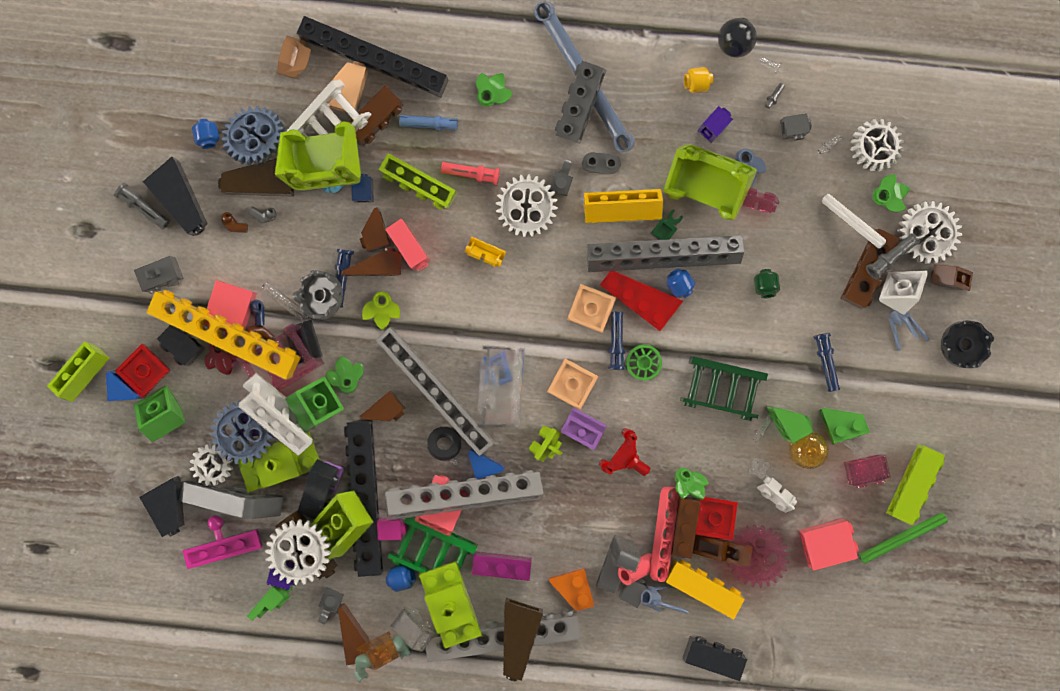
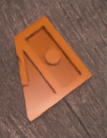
(574, 588)

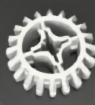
(885, 132)

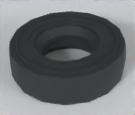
(435, 451)

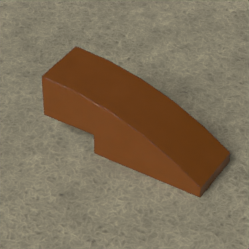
(722, 550)

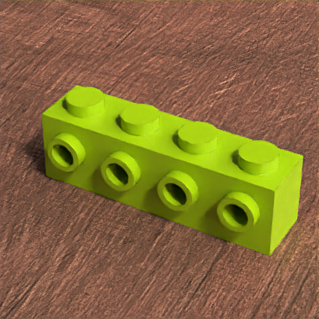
(417, 181)
(915, 484)

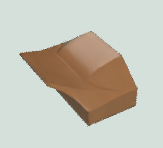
(293, 57)

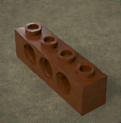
(852, 292)

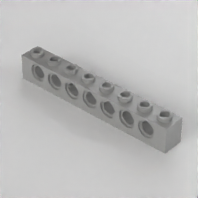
(435, 390)
(396, 510)
(437, 652)

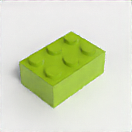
(342, 522)

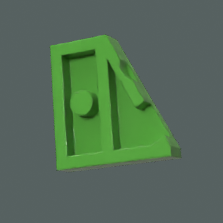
(843, 424)

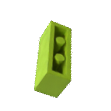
(78, 371)

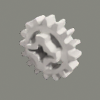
(209, 472)

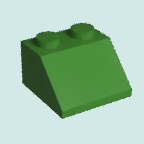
(158, 414)
(790, 424)

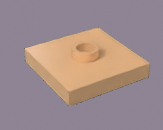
(591, 308)
(572, 384)

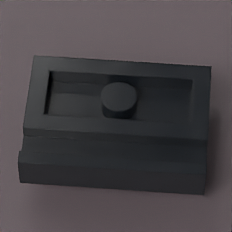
(309, 339)

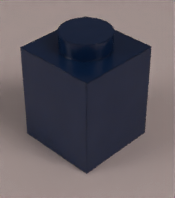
(363, 191)

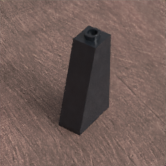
(176, 195)

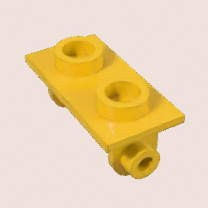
(480, 249)

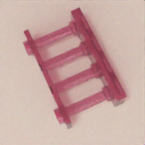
(310, 363)

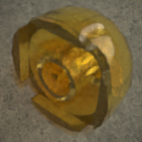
(801, 454)

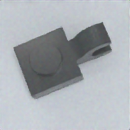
(562, 181)
(330, 602)

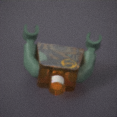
(379, 653)

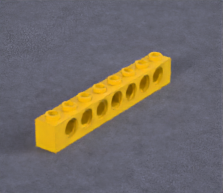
(160, 309)

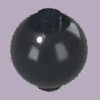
(737, 37)

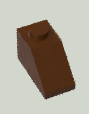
(374, 233)
(952, 277)
(385, 409)

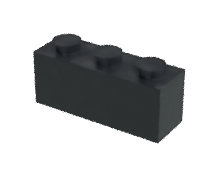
(318, 489)
(715, 657)

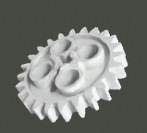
(509, 204)
(940, 246)
(280, 555)

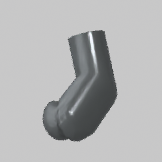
(264, 216)

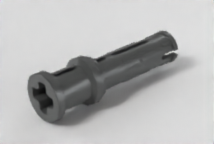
(135, 201)
(886, 261)

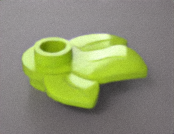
(381, 313)

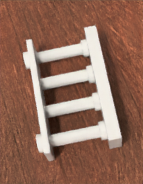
(321, 105)
(272, 412)

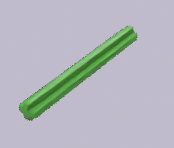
(903, 538)

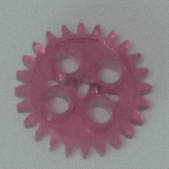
(771, 546)

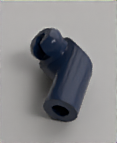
(258, 310)

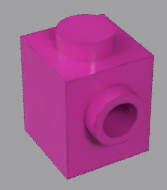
(391, 529)

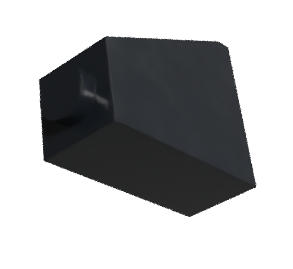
(164, 507)

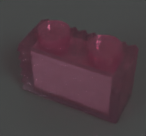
(867, 470)

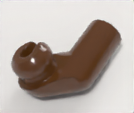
(232, 225)
(266, 334)

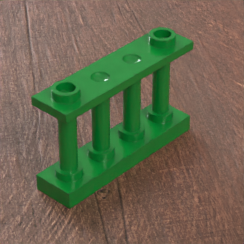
(466, 547)

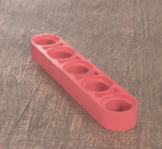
(667, 542)

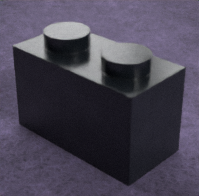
(181, 345)

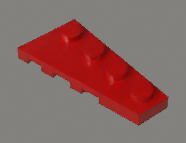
(644, 300)

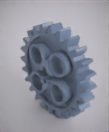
(242, 148)
(227, 443)

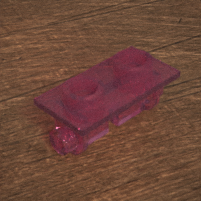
(766, 201)

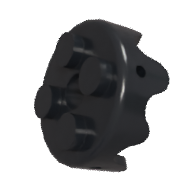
(979, 344)

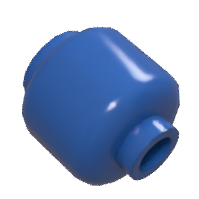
(205, 134)
(680, 283)
(400, 578)

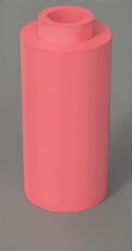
(628, 577)

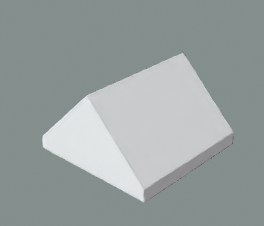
(903, 289)

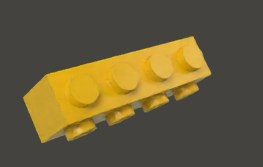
(623, 205)
(707, 590)

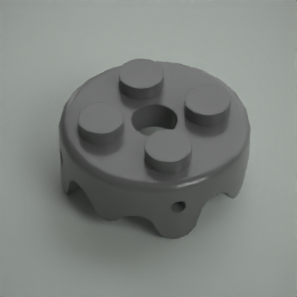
(309, 292)

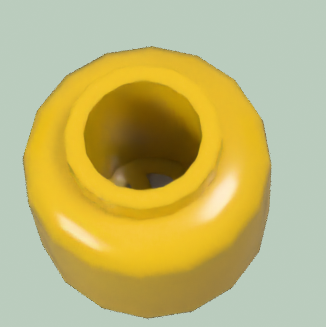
(698, 80)

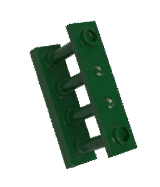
(736, 373)

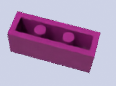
(501, 566)

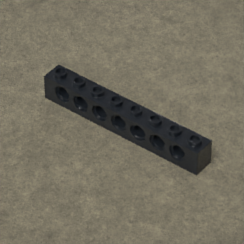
(372, 56)
(364, 428)

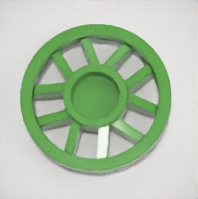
(644, 362)

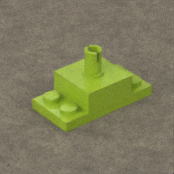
(277, 465)
(449, 604)

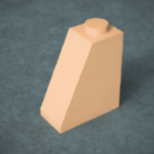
(354, 78)

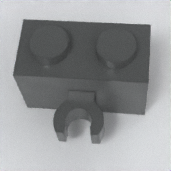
(159, 274)

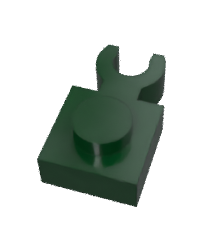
(665, 228)

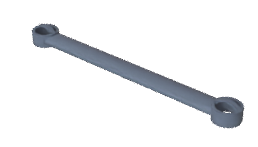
(573, 59)

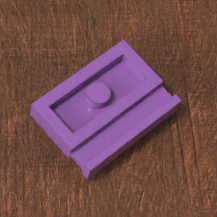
(583, 428)

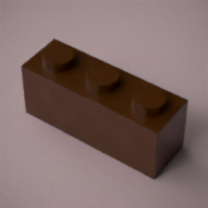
(382, 109)
(685, 527)

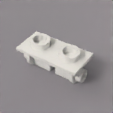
(784, 501)

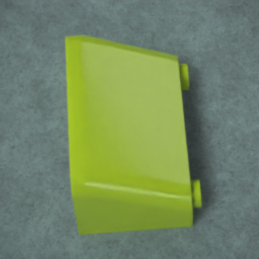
(318, 159)
(709, 179)

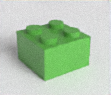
(314, 404)

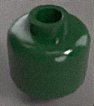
(767, 283)

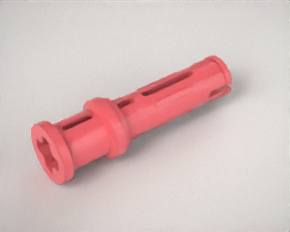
(447, 168)

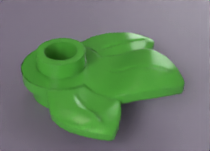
(494, 88)
(892, 192)
(343, 372)
(690, 483)

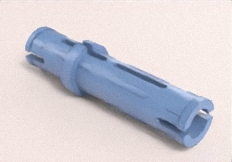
(429, 122)

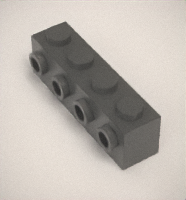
(580, 102)

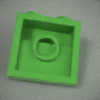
(273, 598)

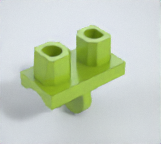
(549, 446)

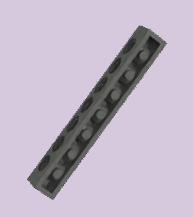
(665, 253)

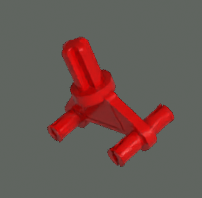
(625, 456)

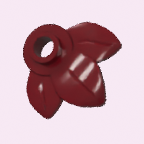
(222, 360)

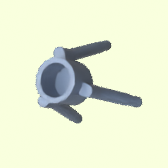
(897, 317)
(653, 599)

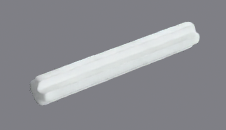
(853, 221)

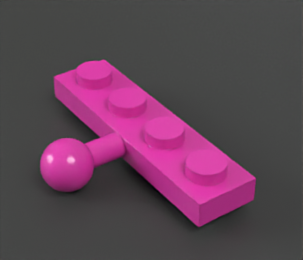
(222, 547)

